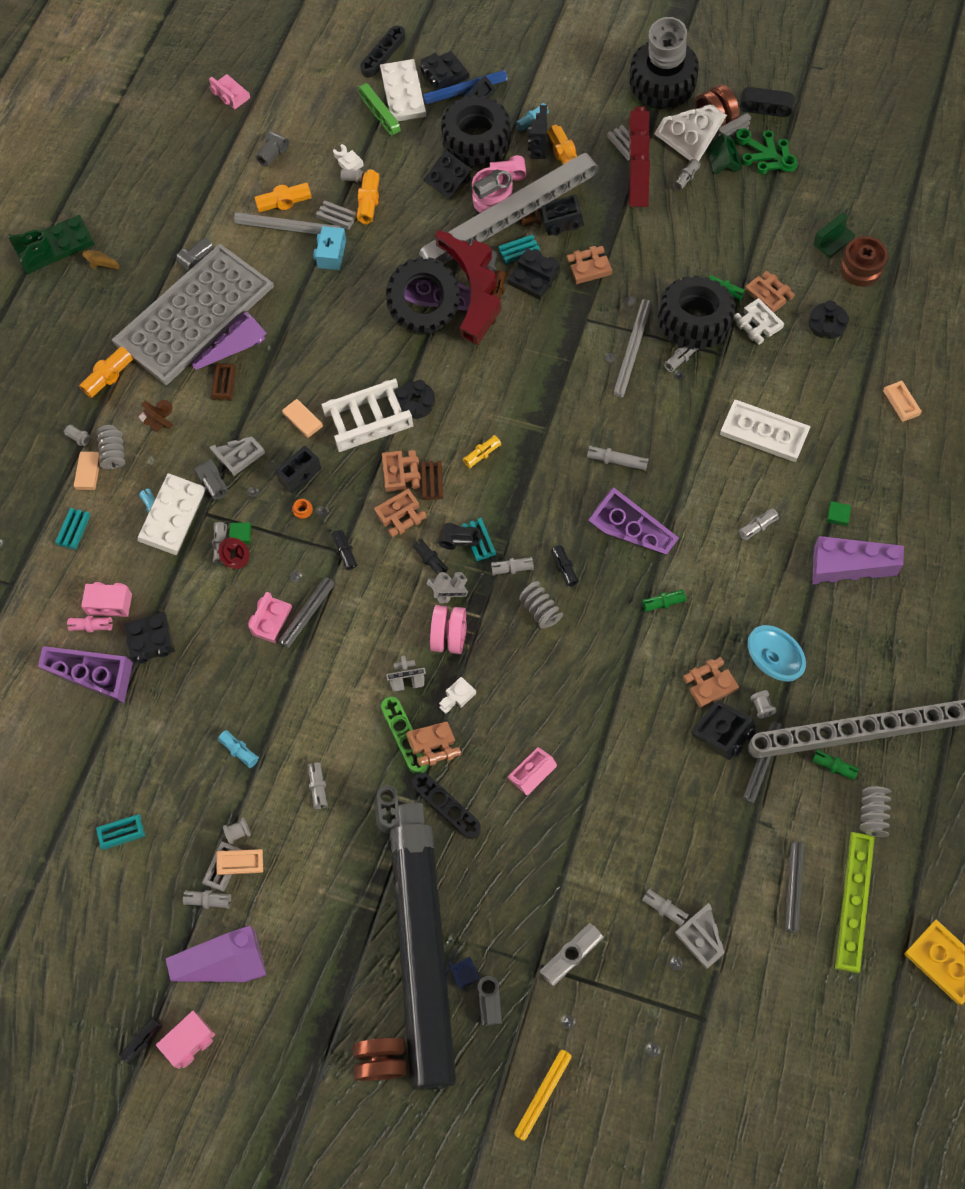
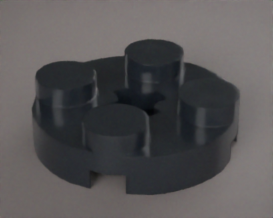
(832, 311)
(420, 390)

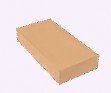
(902, 401)
(302, 418)
(87, 471)
(239, 862)

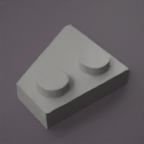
(238, 454)
(702, 937)

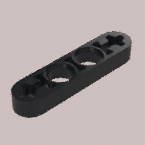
(397, 33)
(449, 803)

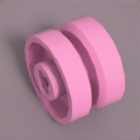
(493, 198)
(445, 629)

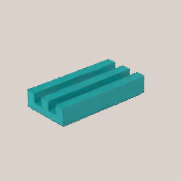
(518, 247)
(71, 528)
(485, 555)
(124, 839)

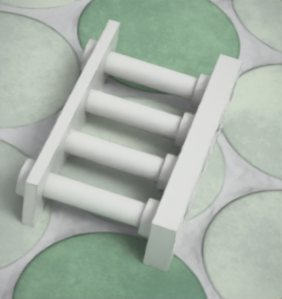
(372, 431)

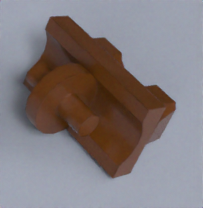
(156, 415)

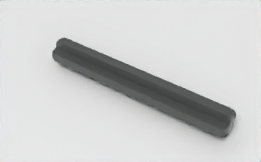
(306, 612)
(759, 771)
(794, 887)

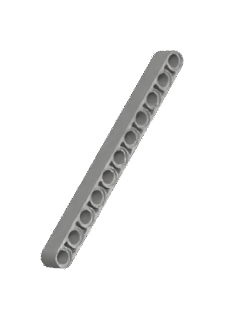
(518, 205)
(857, 732)

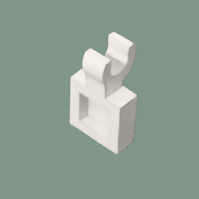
(458, 693)

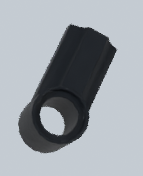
(454, 536)

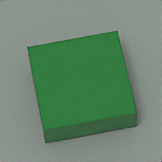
(838, 513)
(241, 531)

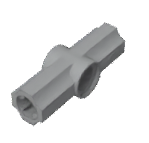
(582, 944)

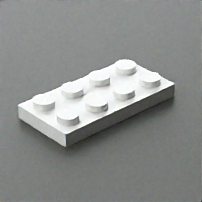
(403, 90)
(765, 430)
(171, 514)

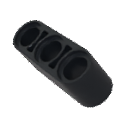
(767, 102)

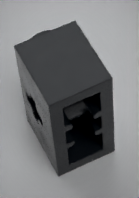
(298, 469)

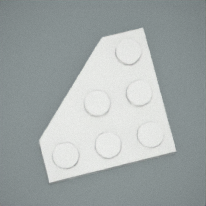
(691, 130)

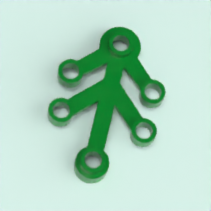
(785, 162)

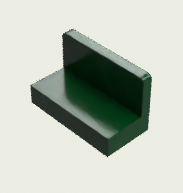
(723, 154)
(833, 236)

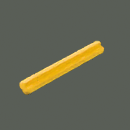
(542, 1095)

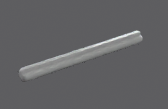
(279, 223)
(632, 348)

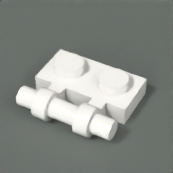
(762, 317)

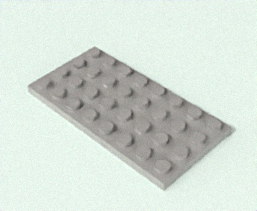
(192, 313)

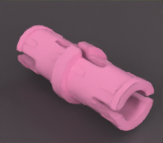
(90, 624)

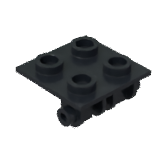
(448, 174)

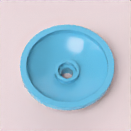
(776, 653)

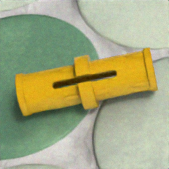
(483, 451)

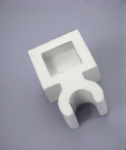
(348, 160)

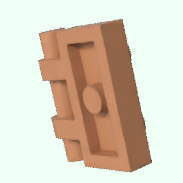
(590, 269)
(767, 294)
(394, 470)
(398, 507)
(714, 688)
(430, 738)

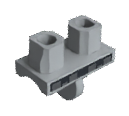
(447, 587)
(416, 675)

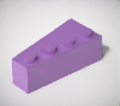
(854, 559)
(94, 671)

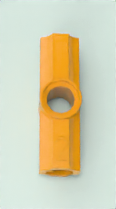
(562, 147)
(283, 197)
(368, 197)
(106, 372)

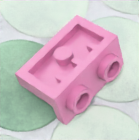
(229, 91)
(269, 618)

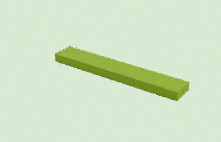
(854, 903)

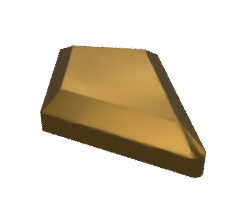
(98, 258)

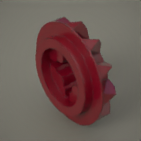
(241, 553)

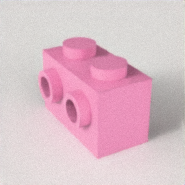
(106, 599)
(186, 1040)

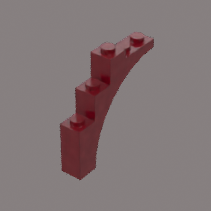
(639, 157)
(482, 280)

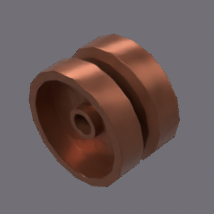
(723, 99)
(864, 261)
(378, 1059)

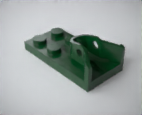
(51, 243)

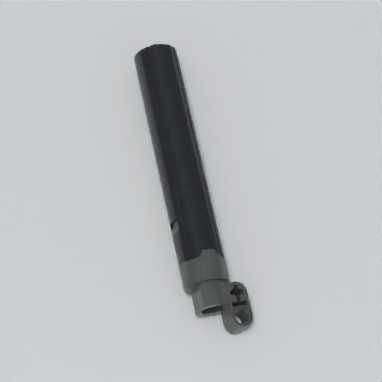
(419, 943)

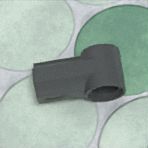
(273, 146)
(491, 183)
(191, 257)
(210, 476)
(490, 1003)

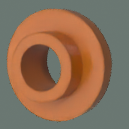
(299, 504)

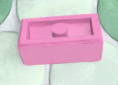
(532, 770)

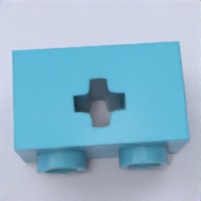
(330, 248)

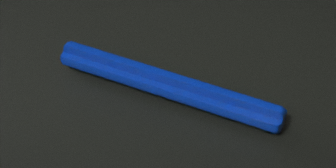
(462, 88)

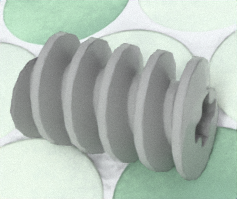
(110, 447)
(539, 606)
(874, 810)

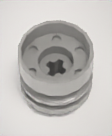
(667, 42)

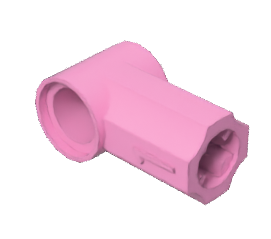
(514, 166)

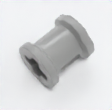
(763, 704)
(236, 830)

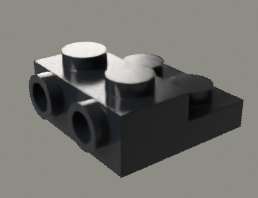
(443, 70)
(538, 134)
(562, 215)
(534, 273)
(149, 638)
(725, 730)

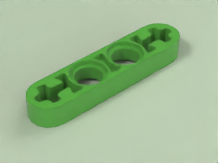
(379, 109)
(400, 736)

